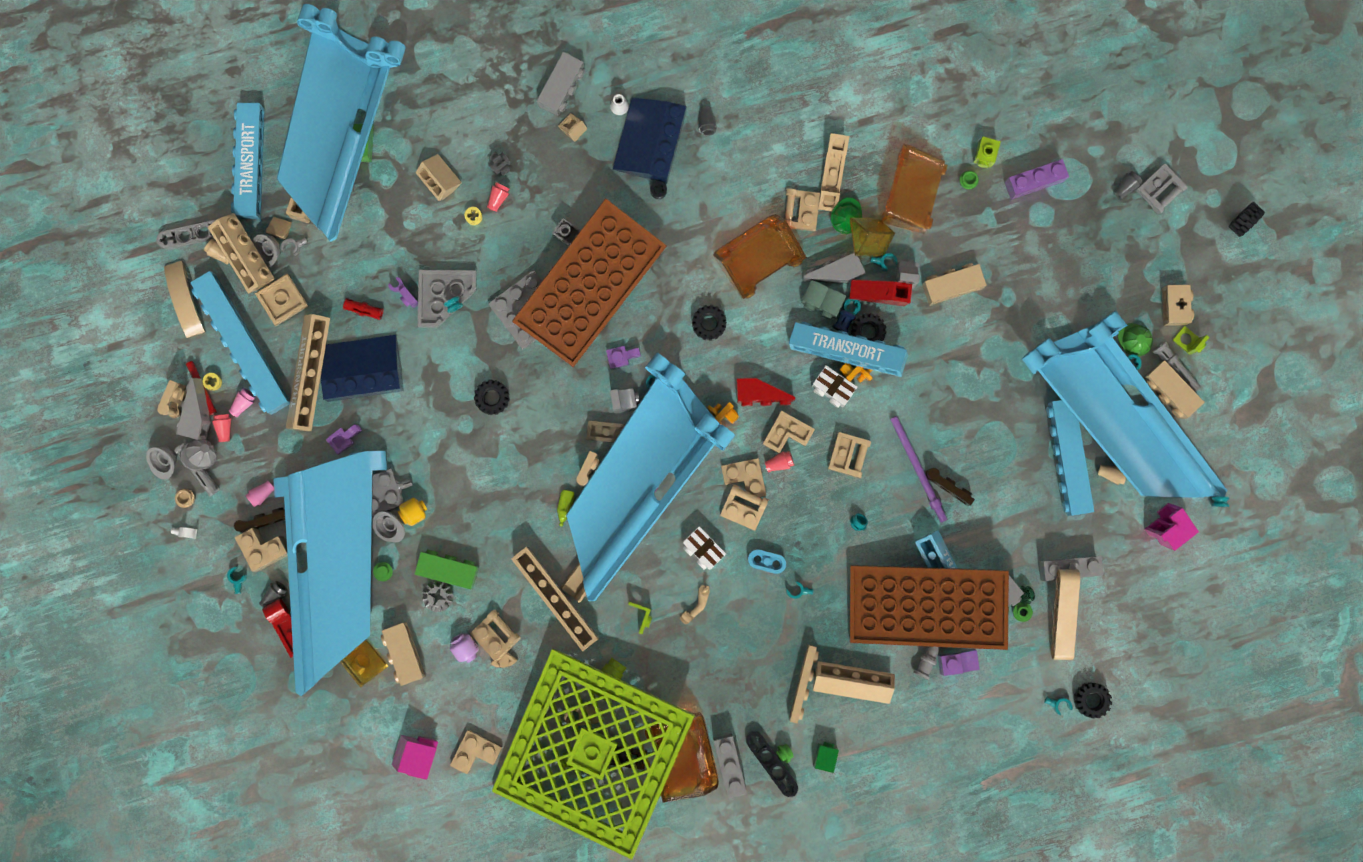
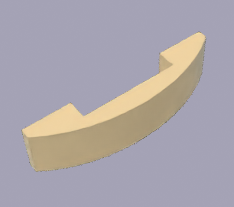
(833, 171)
(183, 300)

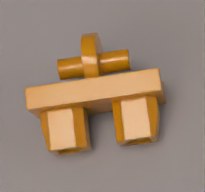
(849, 373)
(727, 412)

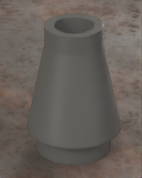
(707, 122)
(1128, 184)
(274, 592)

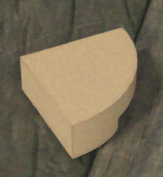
(506, 661)

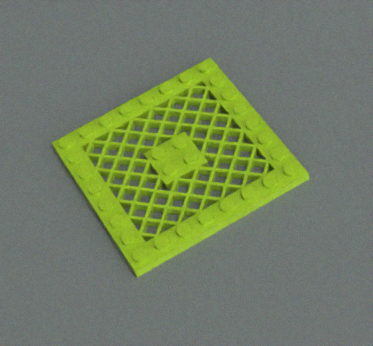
(593, 753)

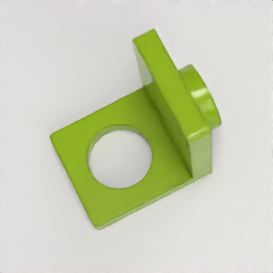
(1196, 344)
(647, 619)

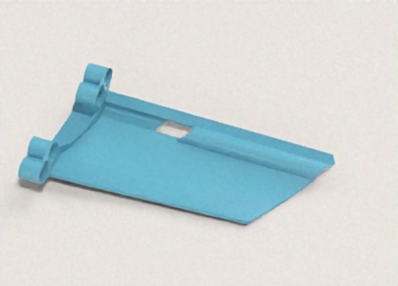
(320, 144)
(1140, 440)
(618, 504)
(331, 600)

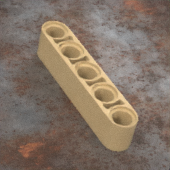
(1065, 614)

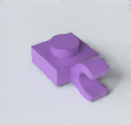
(407, 298)
(619, 356)
(342, 439)

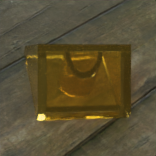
(870, 236)
(363, 664)

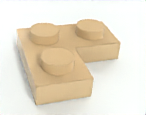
(785, 427)
(746, 471)
(472, 747)

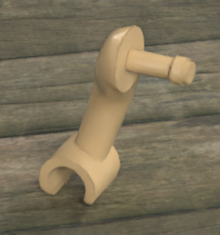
(703, 595)

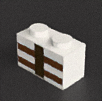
(834, 387)
(704, 549)

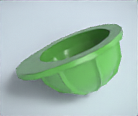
(1135, 339)

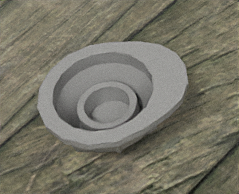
(267, 248)
(198, 455)
(161, 461)
(388, 526)

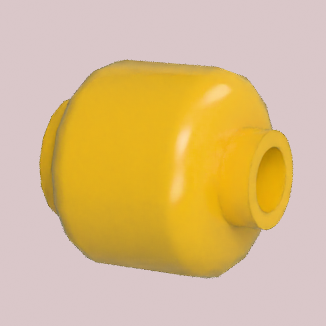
(412, 511)

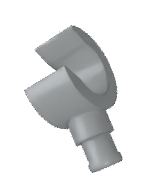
(299, 243)

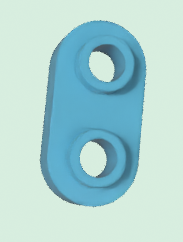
(766, 561)

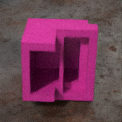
(1172, 527)
(414, 756)

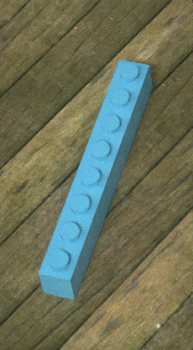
(240, 342)

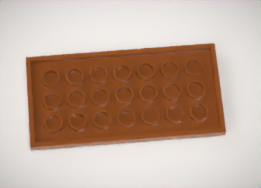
(589, 282)
(929, 606)

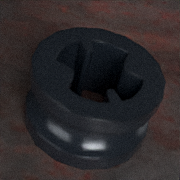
(657, 184)

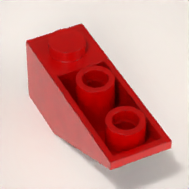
(881, 292)
(756, 391)

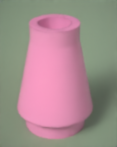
(241, 402)
(260, 493)

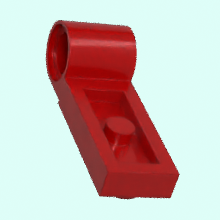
(280, 617)

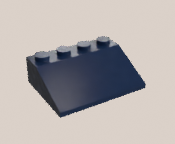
(650, 139)
(361, 368)

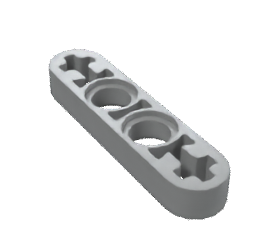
(193, 239)

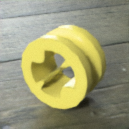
(469, 212)
(206, 378)

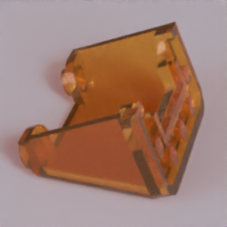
(913, 189)
(759, 254)
(694, 769)

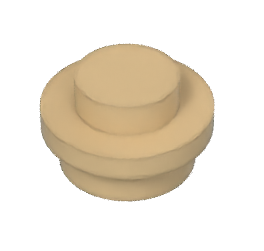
(184, 498)

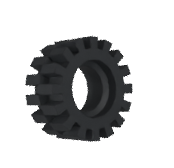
(1246, 219)
(709, 311)
(873, 320)
(480, 397)
(1103, 694)

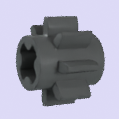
(499, 163)

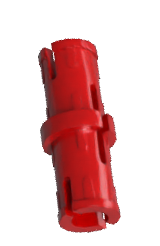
(363, 309)

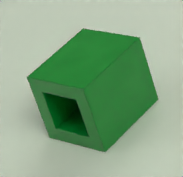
(826, 757)

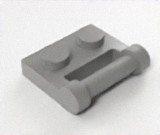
(1157, 184)

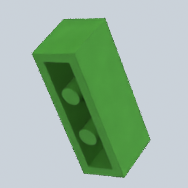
(447, 569)

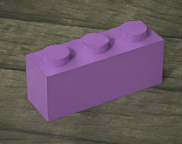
(1036, 179)

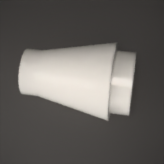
(619, 108)

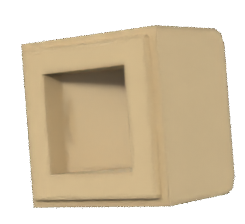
(572, 127)
(279, 228)

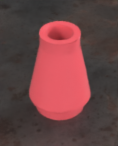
(497, 196)
(222, 426)
(780, 462)

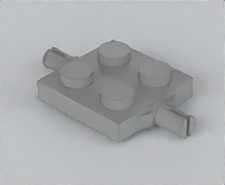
(387, 491)

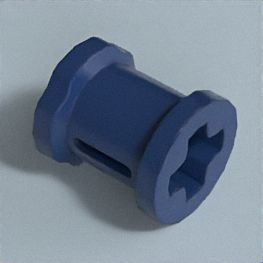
(843, 321)

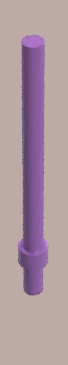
(934, 502)

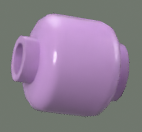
(464, 648)

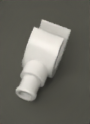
(185, 532)

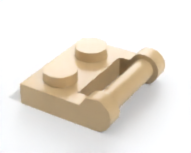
(807, 209)
(176, 393)
(843, 453)
(591, 463)
(741, 512)
(490, 640)

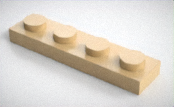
(801, 692)

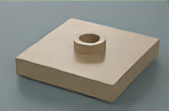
(281, 299)

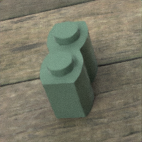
(823, 299)

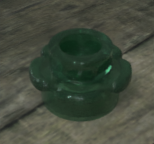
(1028, 595)

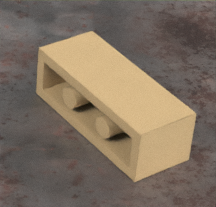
(954, 283)
(1173, 390)
(402, 654)

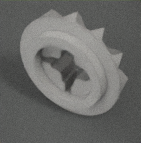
(445, 591)

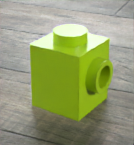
(986, 152)

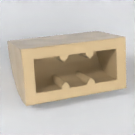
(438, 177)

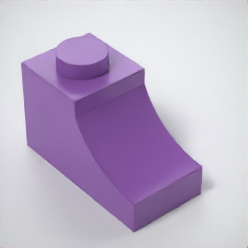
(958, 662)

